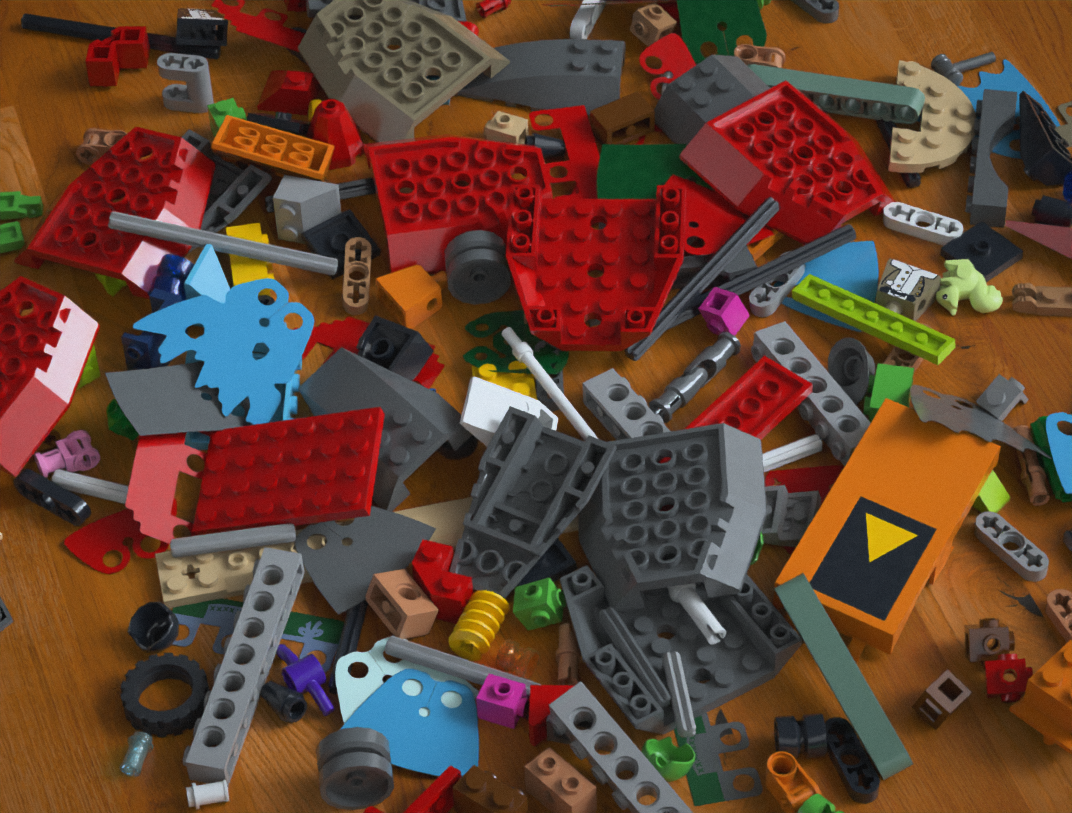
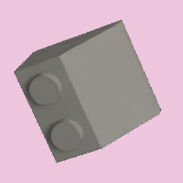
(303, 205)

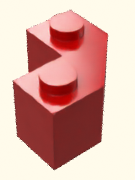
(123, 49)
(445, 589)

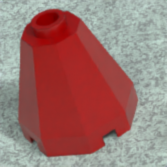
(336, 127)

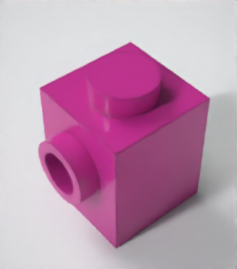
(723, 311)
(502, 701)

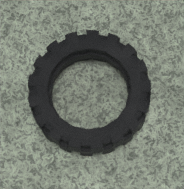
(158, 669)

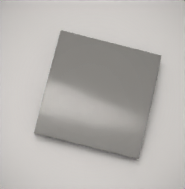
(788, 515)

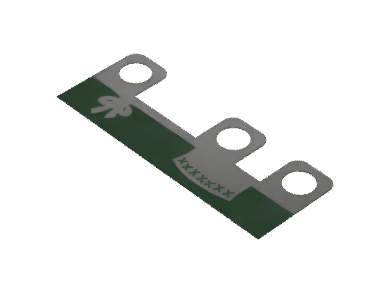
(706, 776)

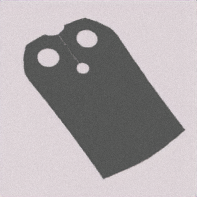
(167, 401)

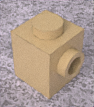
(506, 128)

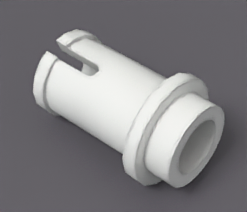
(207, 794)

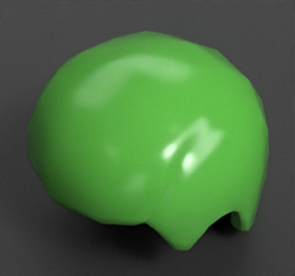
(668, 759)

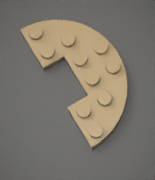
(945, 123)

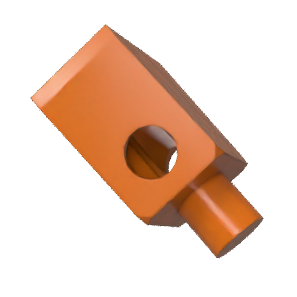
(411, 294)

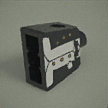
(199, 27)

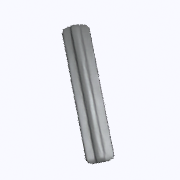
(679, 694)

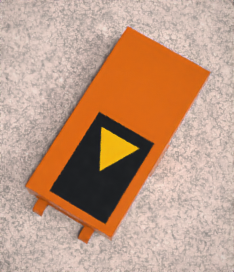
(889, 523)

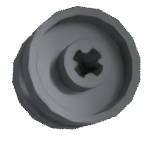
(477, 267)
(354, 768)

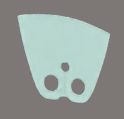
(355, 691)

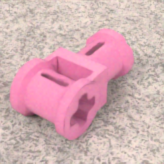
(69, 455)

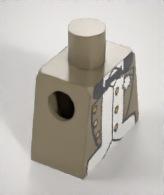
(907, 289)

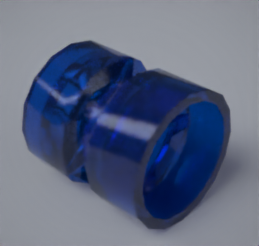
(172, 274)

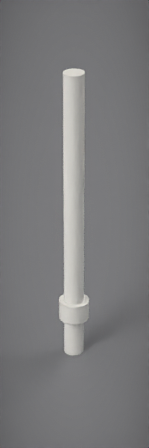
(524, 354)

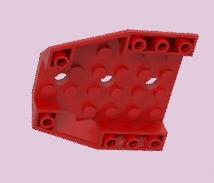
(761, 160)
(164, 188)
(438, 209)
(556, 248)
(38, 365)

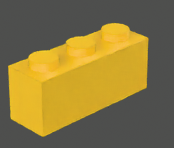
(245, 268)

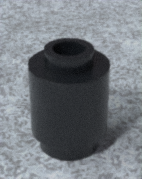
(1052, 212)

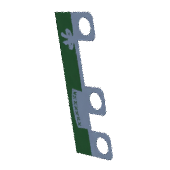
(314, 631)

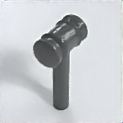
(952, 72)

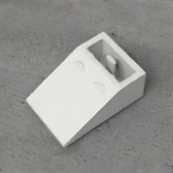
(488, 404)

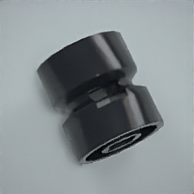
(801, 736)

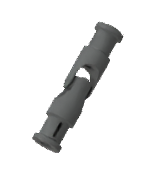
(686, 386)

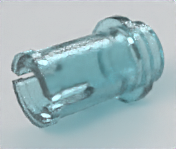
(139, 746)

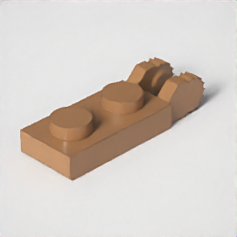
(1042, 300)

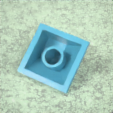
(207, 278)

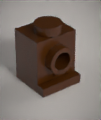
(941, 699)

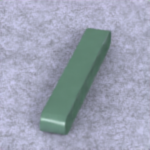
(850, 95)
(843, 677)

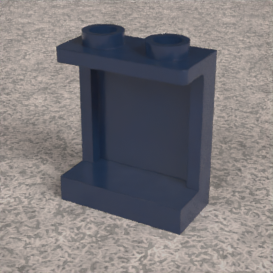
(142, 350)

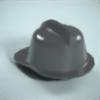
(851, 367)

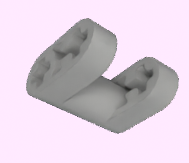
(197, 79)

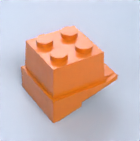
(1049, 700)

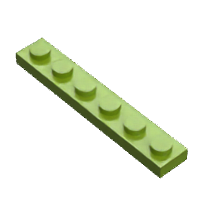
(874, 319)

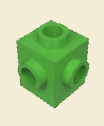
(538, 604)

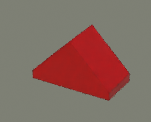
(539, 708)

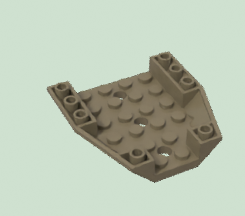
(387, 87)

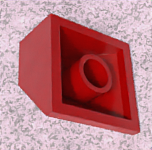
(289, 92)

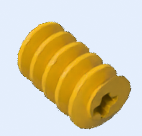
(478, 625)

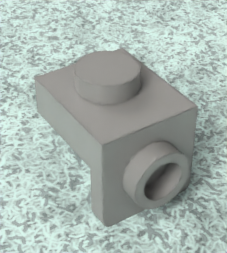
(1002, 396)

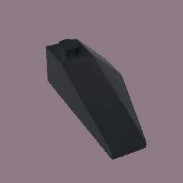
(1041, 145)
(394, 347)

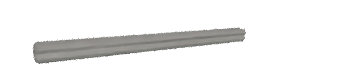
(223, 243)

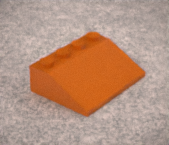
(272, 149)

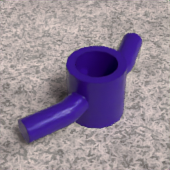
(305, 676)

